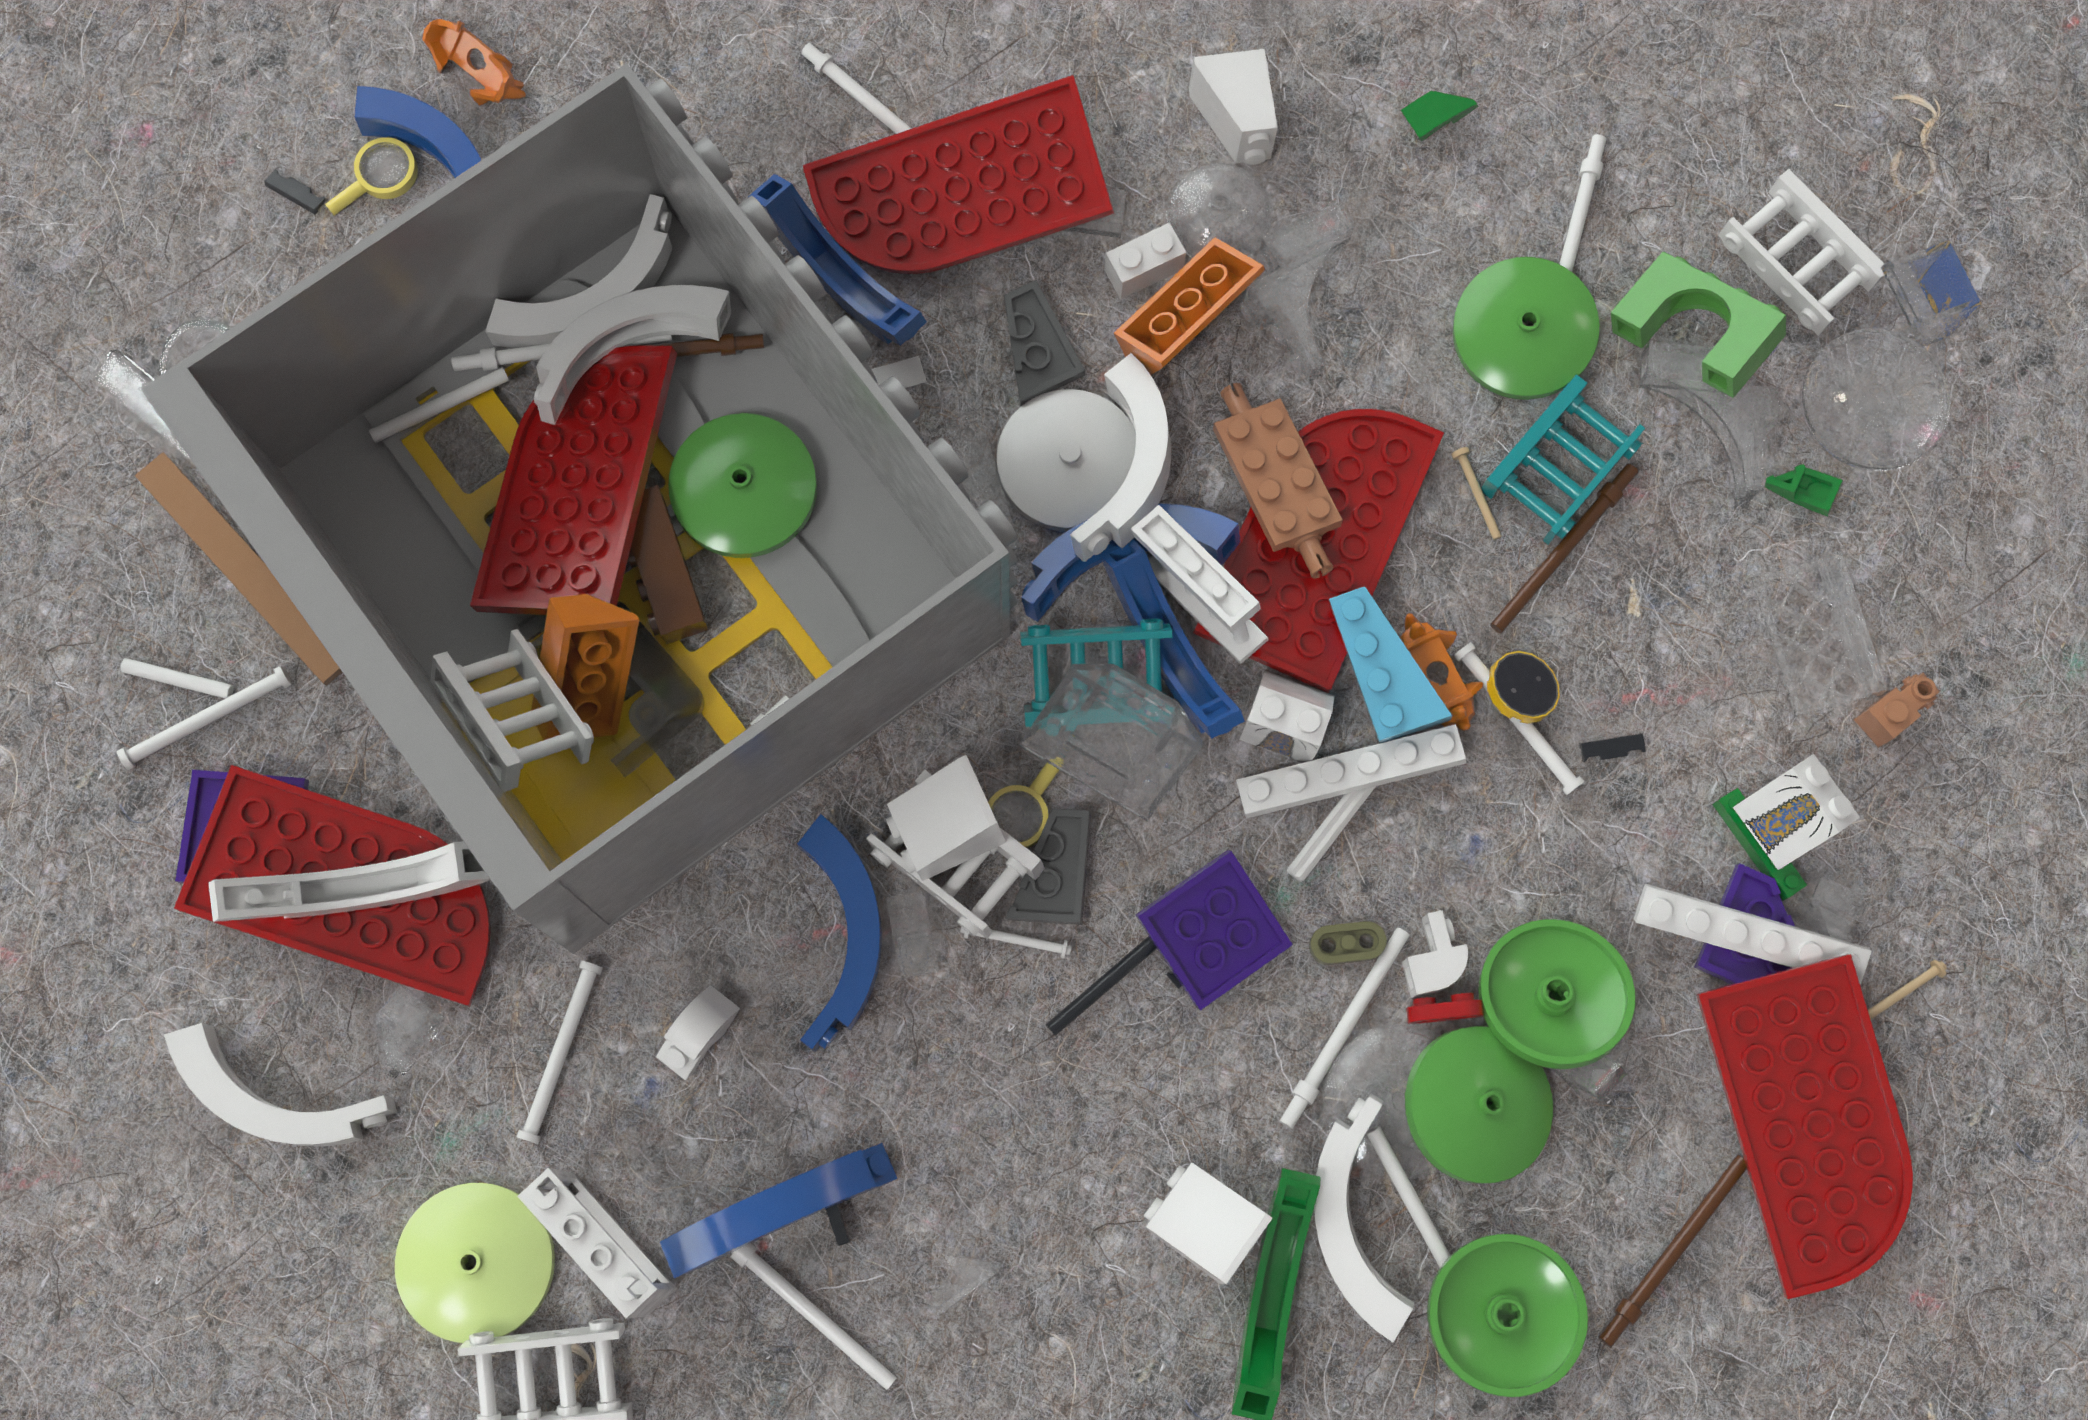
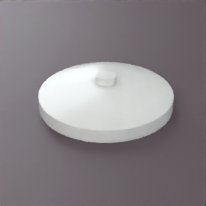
(1064, 457)

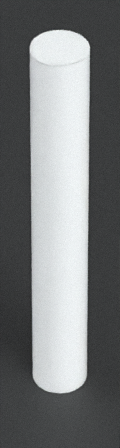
(176, 678)

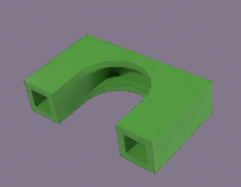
(1676, 286)

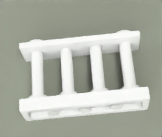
(1826, 228)
(1200, 584)
(488, 733)
(1019, 862)
(599, 1331)

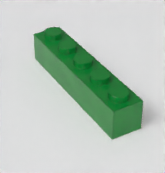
(1787, 877)

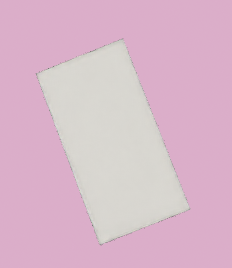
(907, 371)

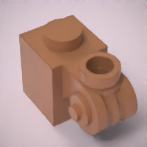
(1897, 709)

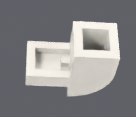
(1442, 965)
(696, 1030)

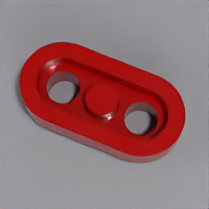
(1428, 1011)

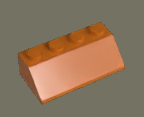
(1187, 304)
(589, 658)

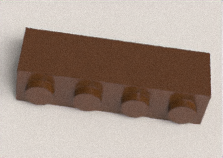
(664, 572)

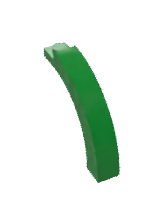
(1272, 1295)

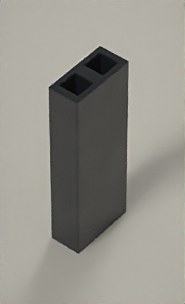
(838, 1225)

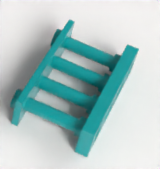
(1550, 428)
(1040, 636)

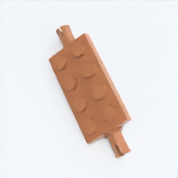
(1278, 477)

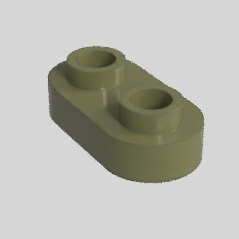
(1346, 942)

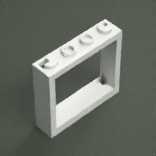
(597, 1243)

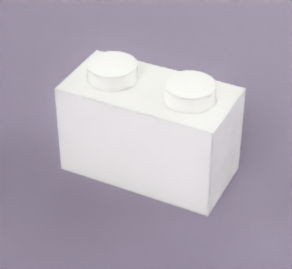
(1144, 260)

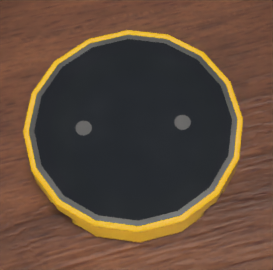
(1523, 687)

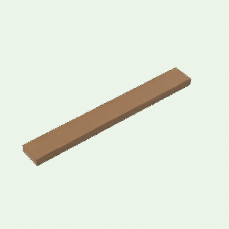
(236, 562)

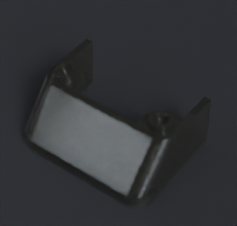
(665, 707)

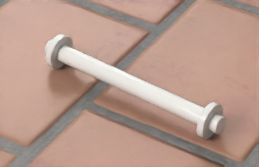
(1026, 941)

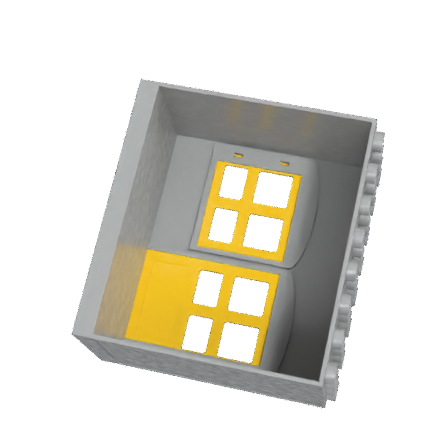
(383, 548)

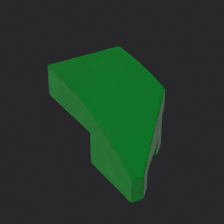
(1436, 110)
(1806, 488)

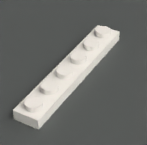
(1351, 771)
(1742, 931)

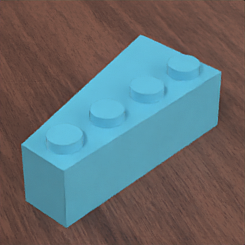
(1389, 678)

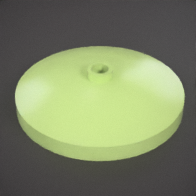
(510, 1270)

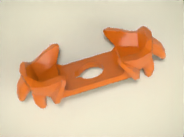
(455, 43)
(1431, 646)

